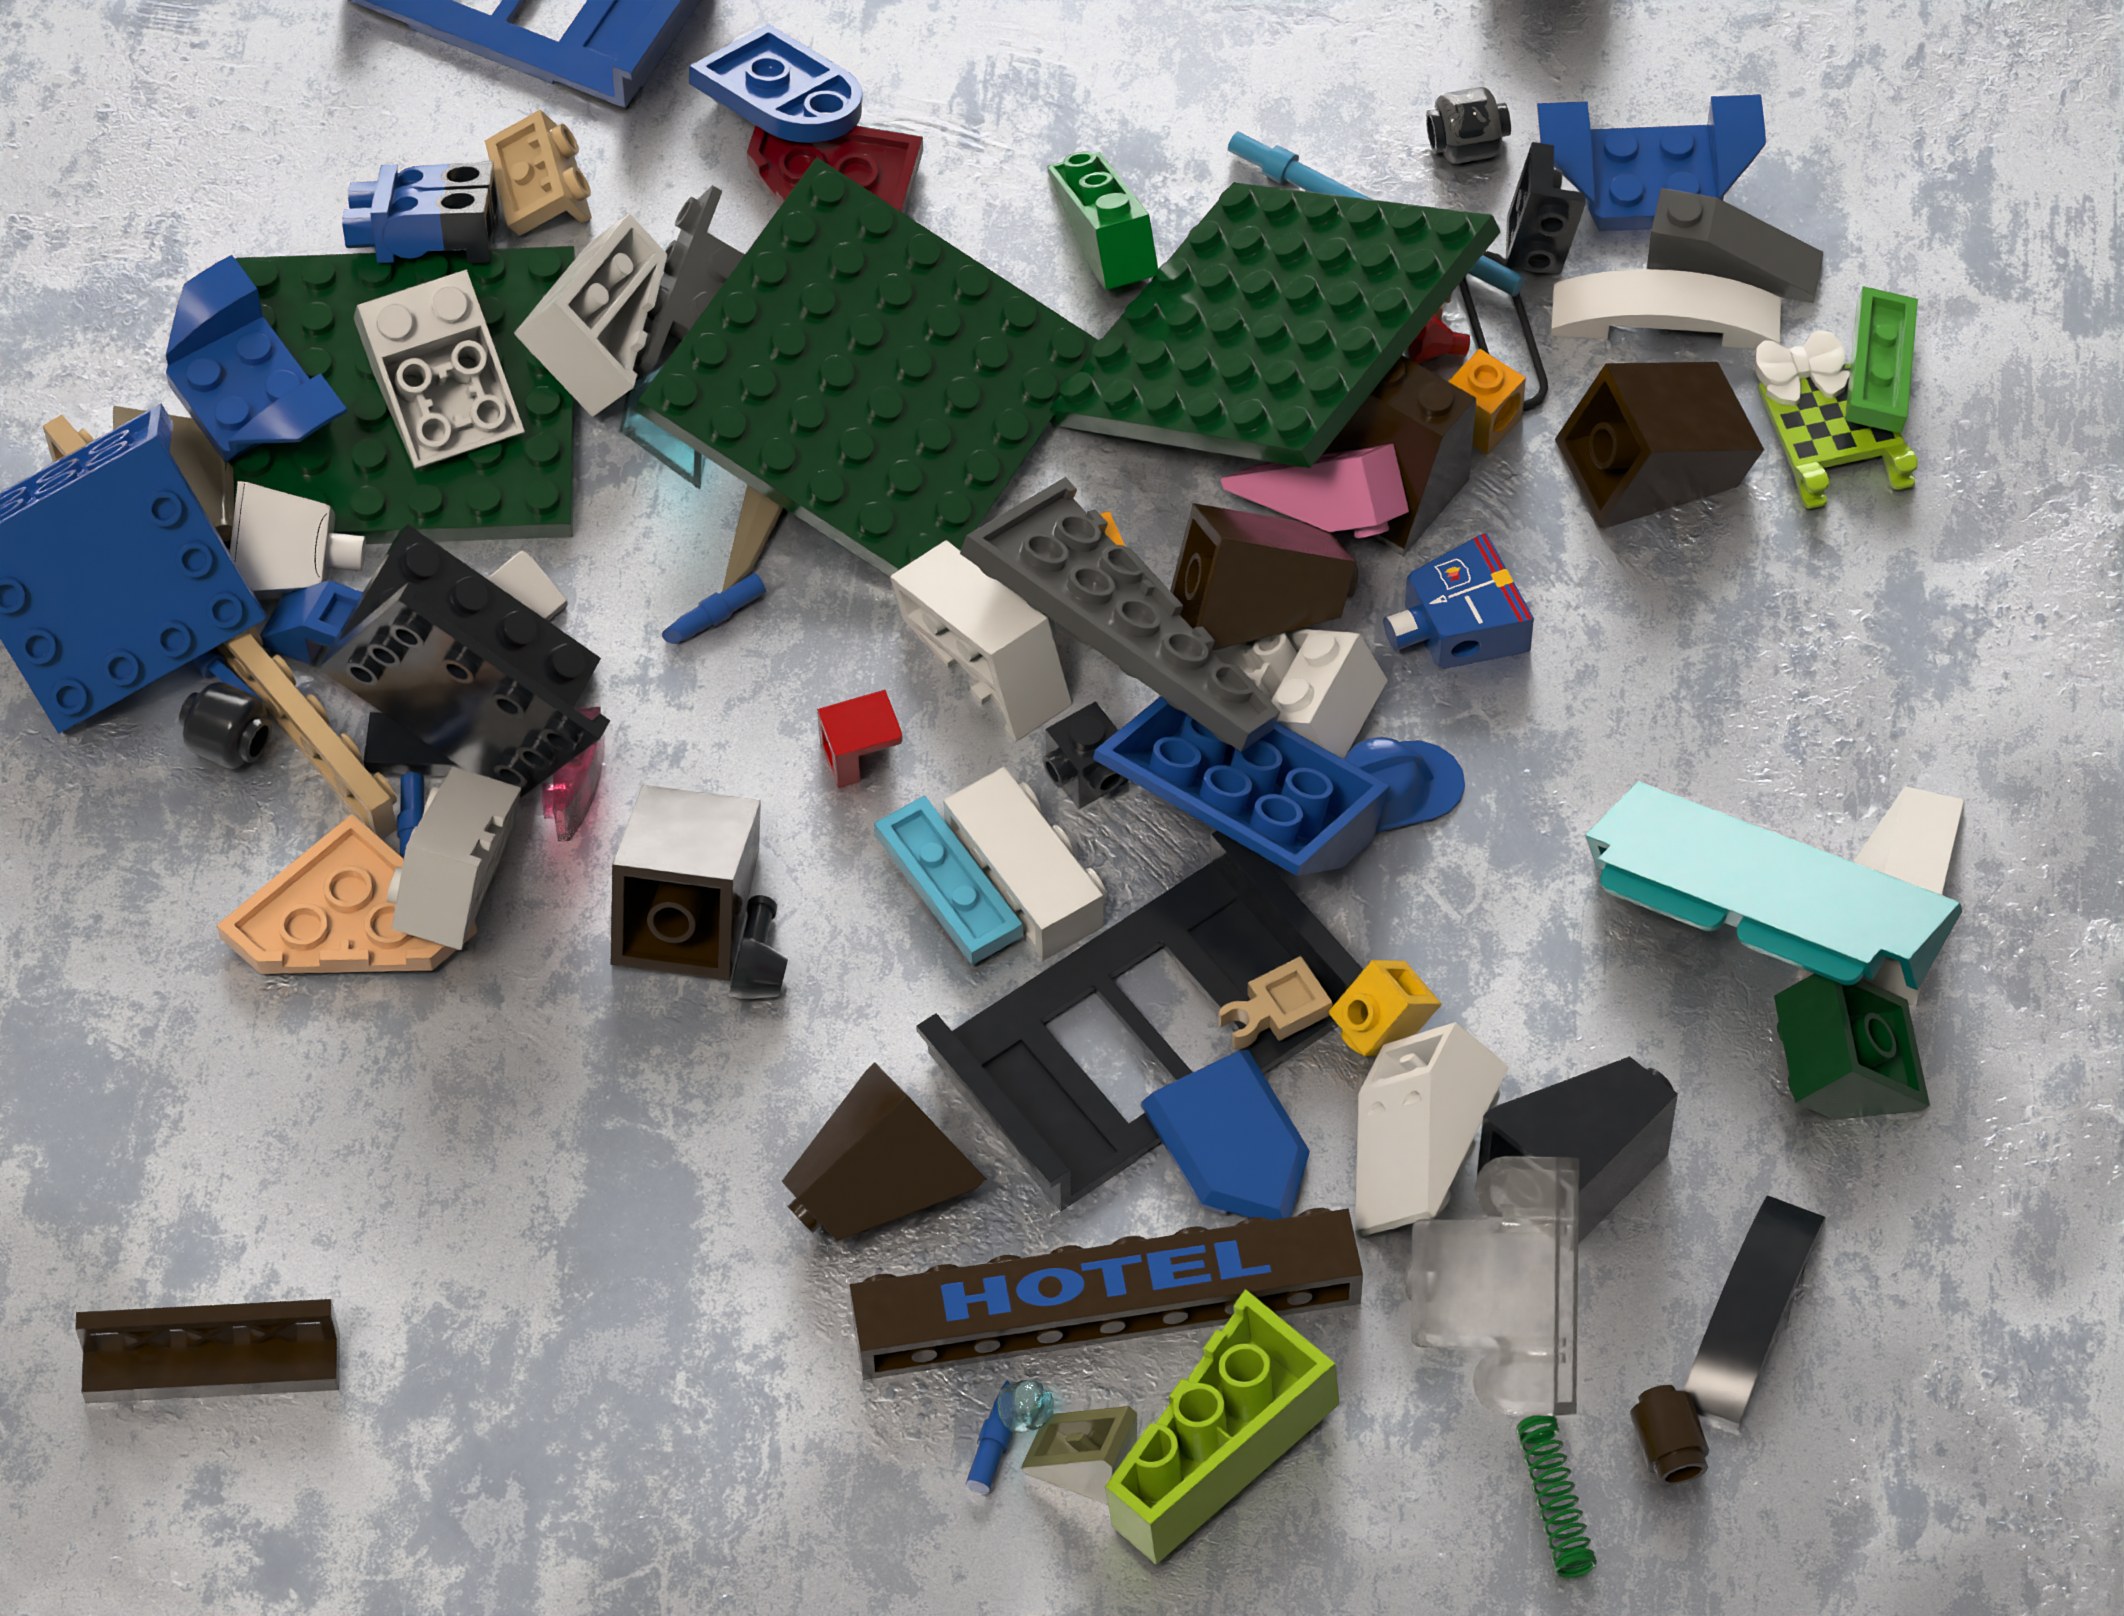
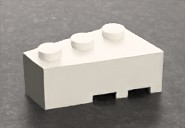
(596, 315)

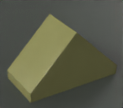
(1082, 1449)

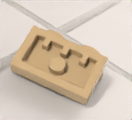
(538, 173)

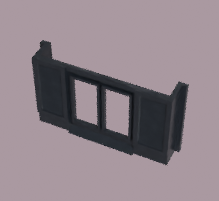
(1220, 929)

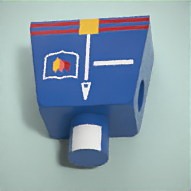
(1463, 608)

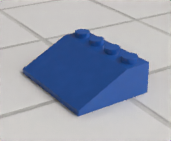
(1273, 797)

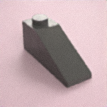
(1723, 241)

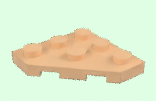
(331, 913)

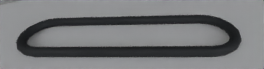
(1525, 327)

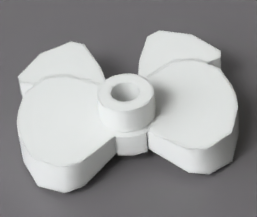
(1819, 358)

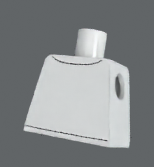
(288, 541)

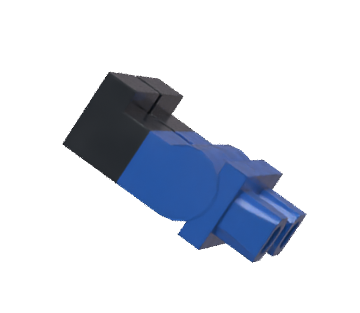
(424, 211)

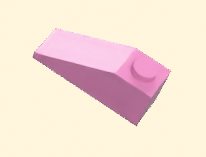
(1337, 493)

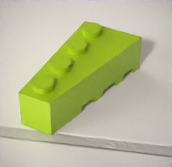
(1222, 1428)

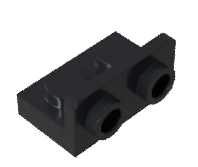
(1541, 215)

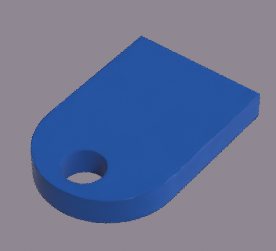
(781, 86)

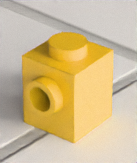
(1383, 1006)

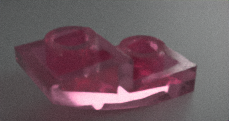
(574, 786)

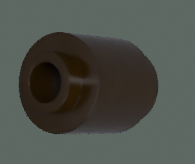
(1670, 1434)

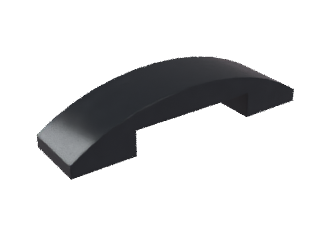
(1751, 1310)

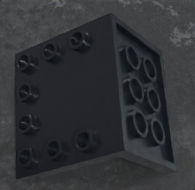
(465, 666)

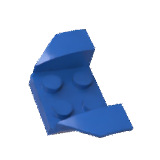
(1629, 166)
(236, 369)

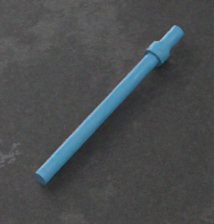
(1285, 167)

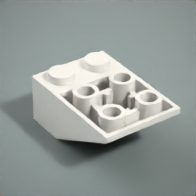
(438, 369)
(1316, 681)
(1420, 1124)

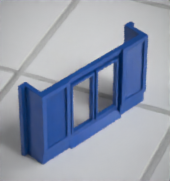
(603, 51)

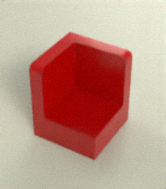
(855, 730)

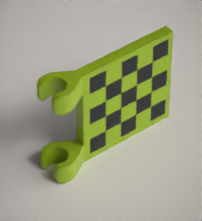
(1819, 437)

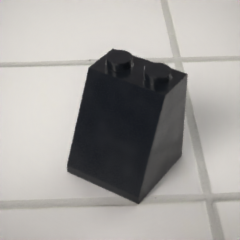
(1608, 1118)

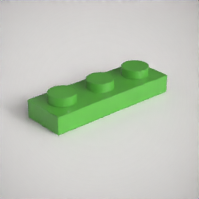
(1881, 360)

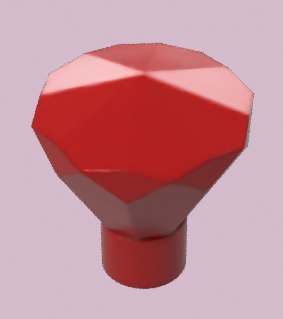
(1437, 341)

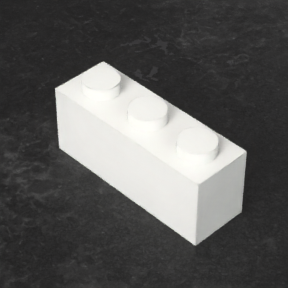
(1027, 861)

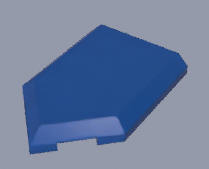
(1231, 1138)

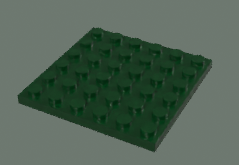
(1273, 322)
(867, 374)
(359, 458)

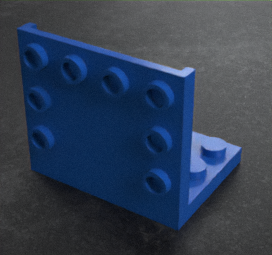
(113, 573)

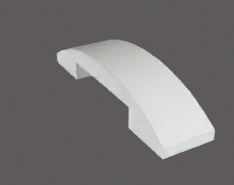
(1665, 300)

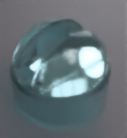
(1023, 1397)

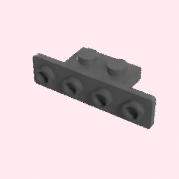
(691, 278)

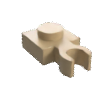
(1280, 999)

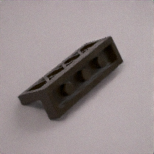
(209, 1351)

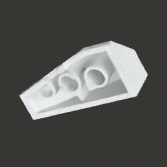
(1916, 847)

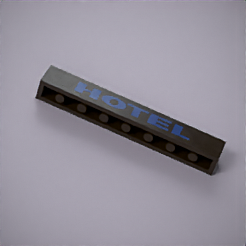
(1103, 1292)

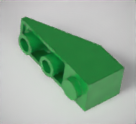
(1105, 219)

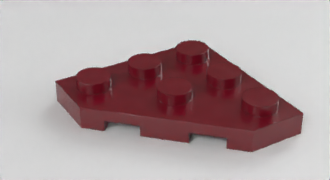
(871, 157)

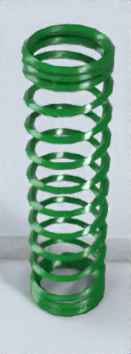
(1575, 1555)

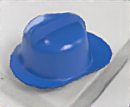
(1421, 779)

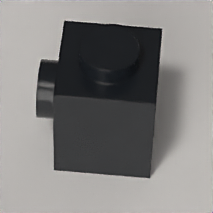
(1071, 753)

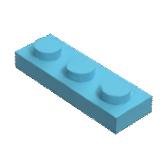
(948, 880)

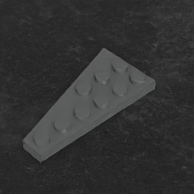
(1119, 607)

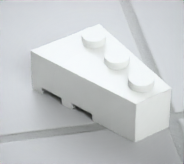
(989, 634)
(452, 857)

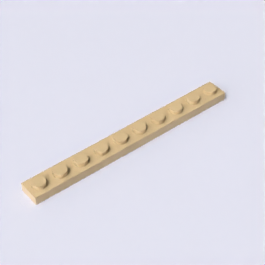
(298, 716)

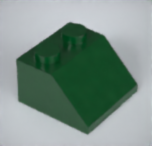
(1850, 1049)

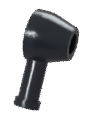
(758, 967)

